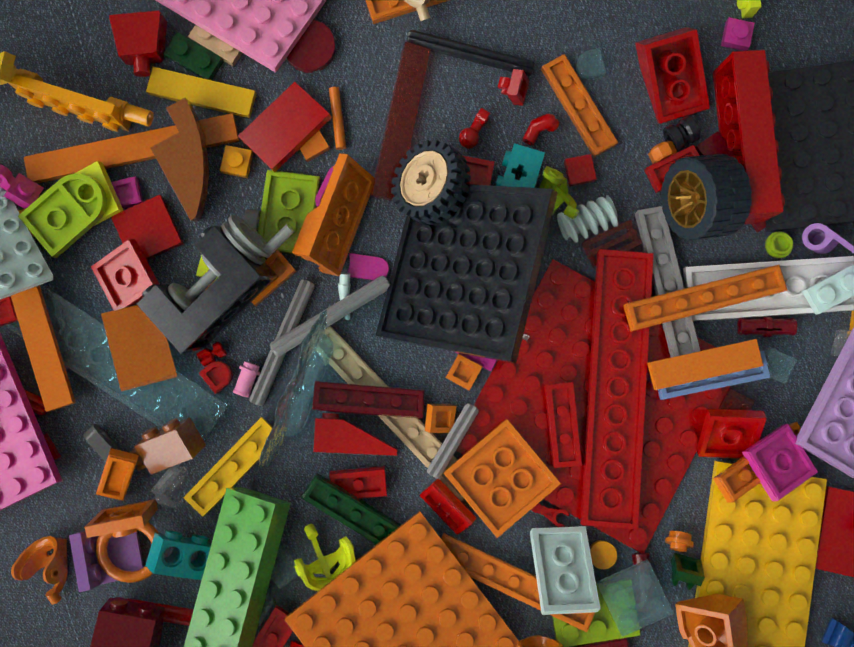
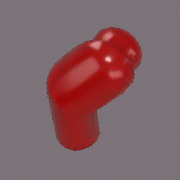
(539, 124)

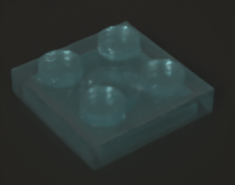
(635, 598)

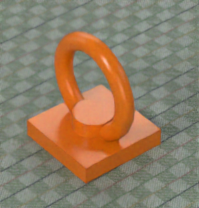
(118, 523)

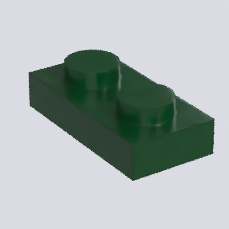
(193, 57)

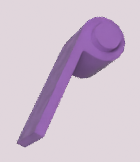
(822, 239)

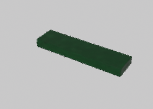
(348, 509)

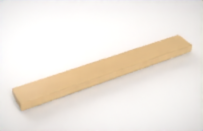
(409, 430)

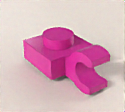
(19, 189)

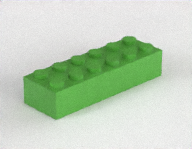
(238, 570)

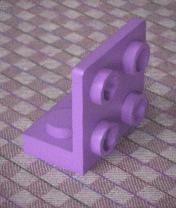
(122, 551)

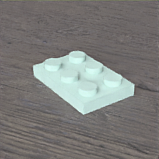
(564, 570)

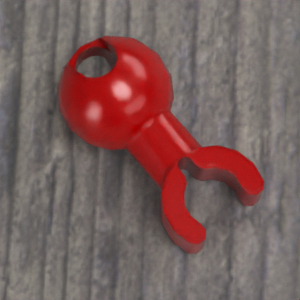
(469, 136)

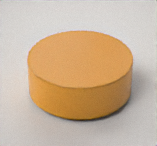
(603, 554)

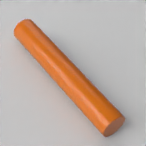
(337, 118)

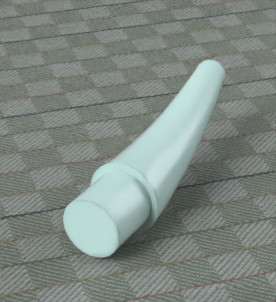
(344, 288)

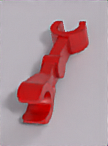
(549, 513)

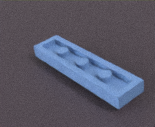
(718, 381)

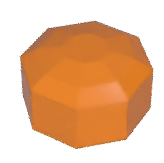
(661, 151)

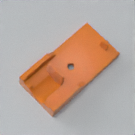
(333, 224)

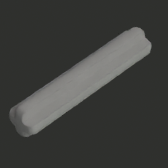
(452, 441)

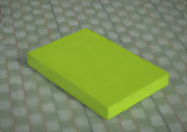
(286, 201)

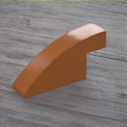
(185, 159)

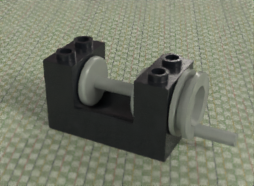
(238, 260)

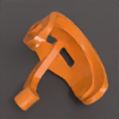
(55, 565)

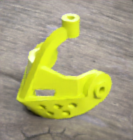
(324, 564)

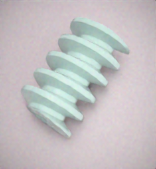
(589, 218)

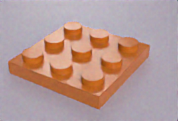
(501, 478)

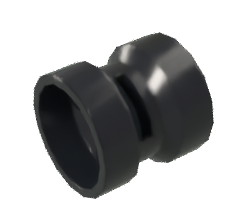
(684, 132)

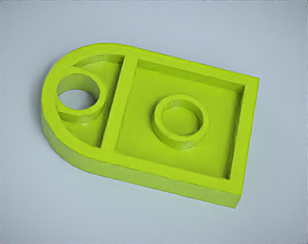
(63, 214)

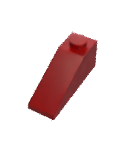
(342, 436)

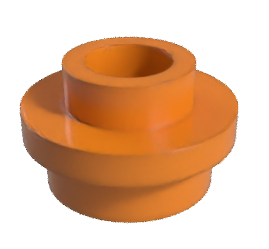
(679, 541)

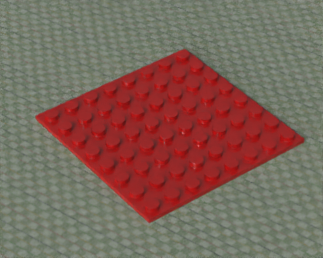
(561, 353)

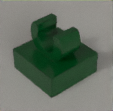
(687, 570)

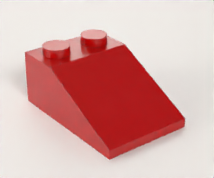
(673, 74)

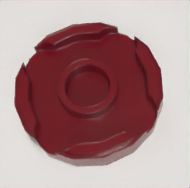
(314, 49)

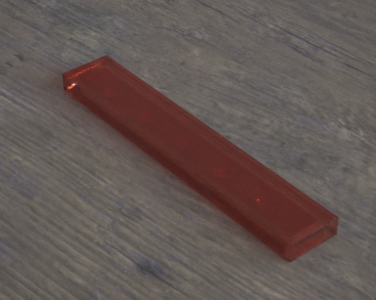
(400, 117)

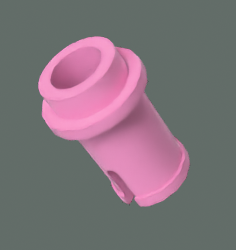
(246, 379)

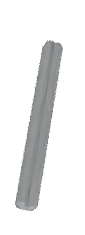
(334, 313)
(273, 362)

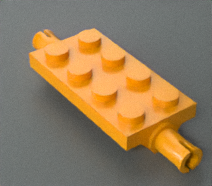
(114, 113)

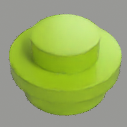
(779, 244)

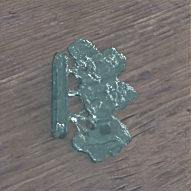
(297, 399)

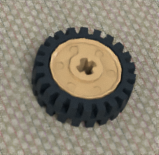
(430, 182)

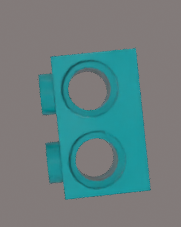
(179, 562)

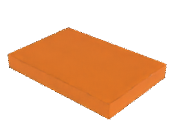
(137, 348)

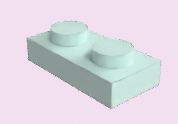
(831, 290)

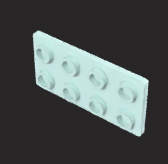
(20, 257)

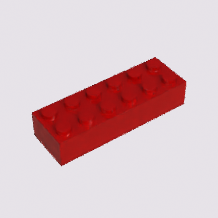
(748, 127)

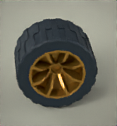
(706, 196)

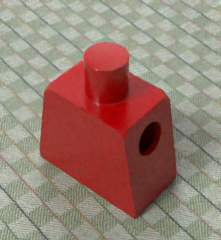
(140, 39)

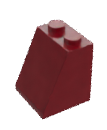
(128, 624)

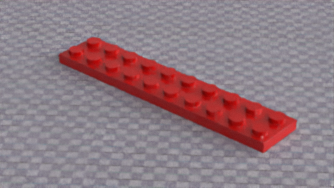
(616, 393)

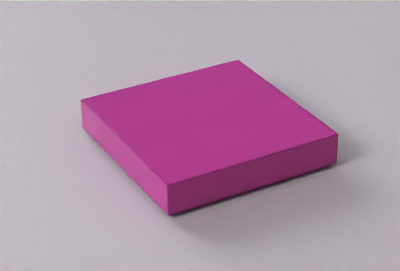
(780, 462)

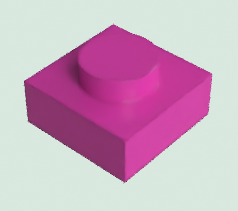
(737, 34)

